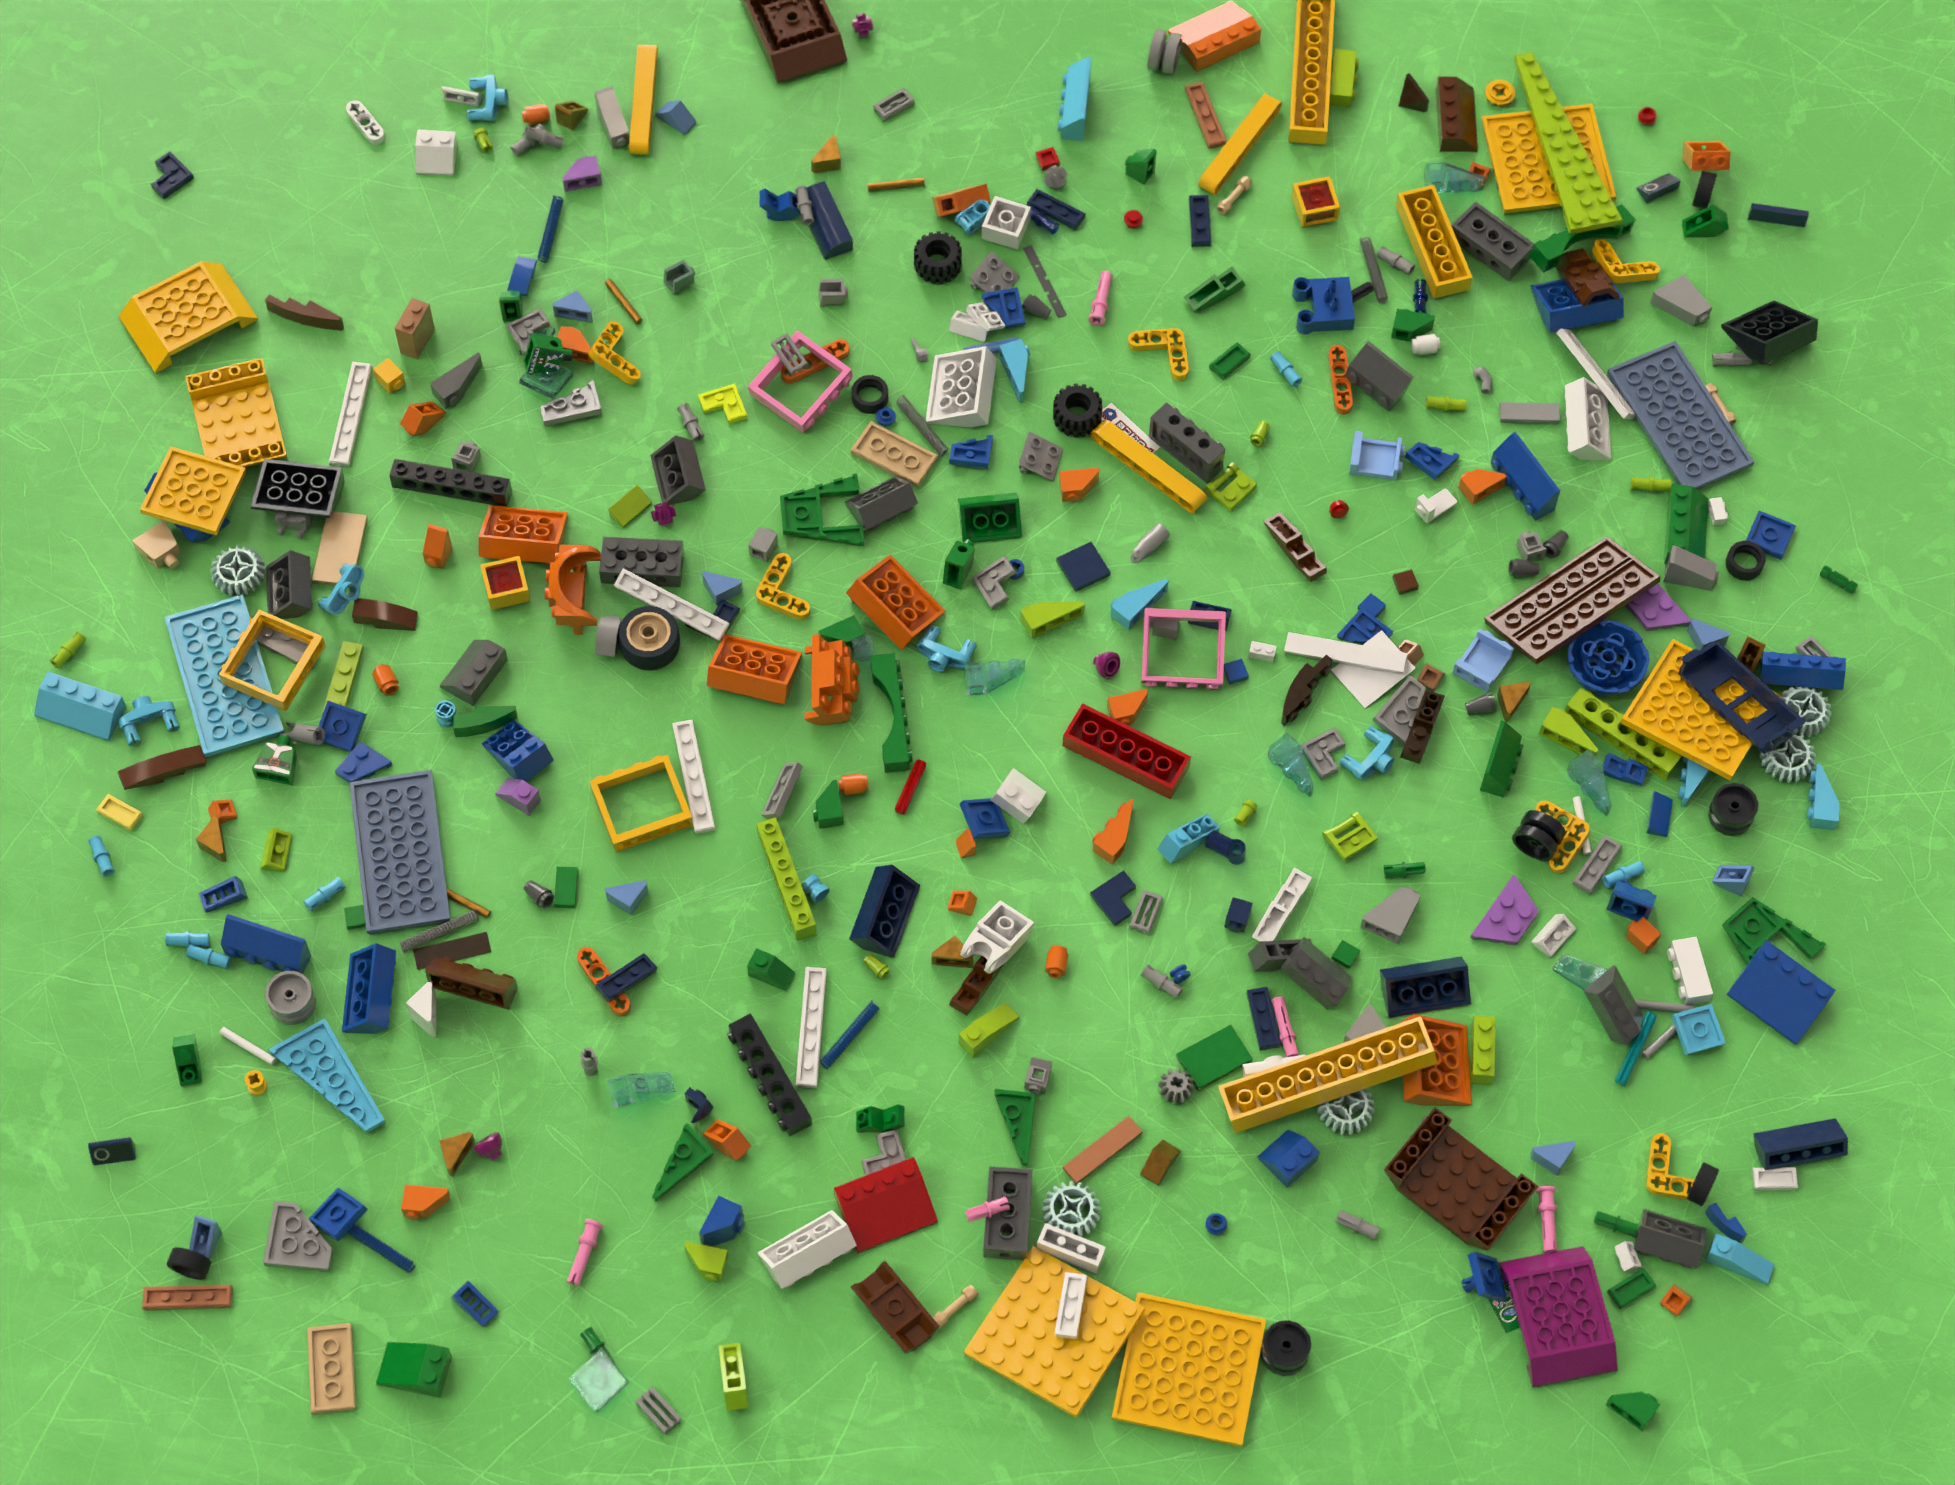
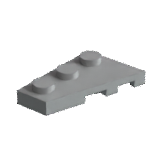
(577, 405)
(282, 644)
(1400, 710)

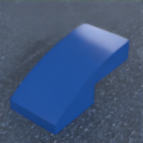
(522, 275)
(1625, 771)
(1730, 1227)

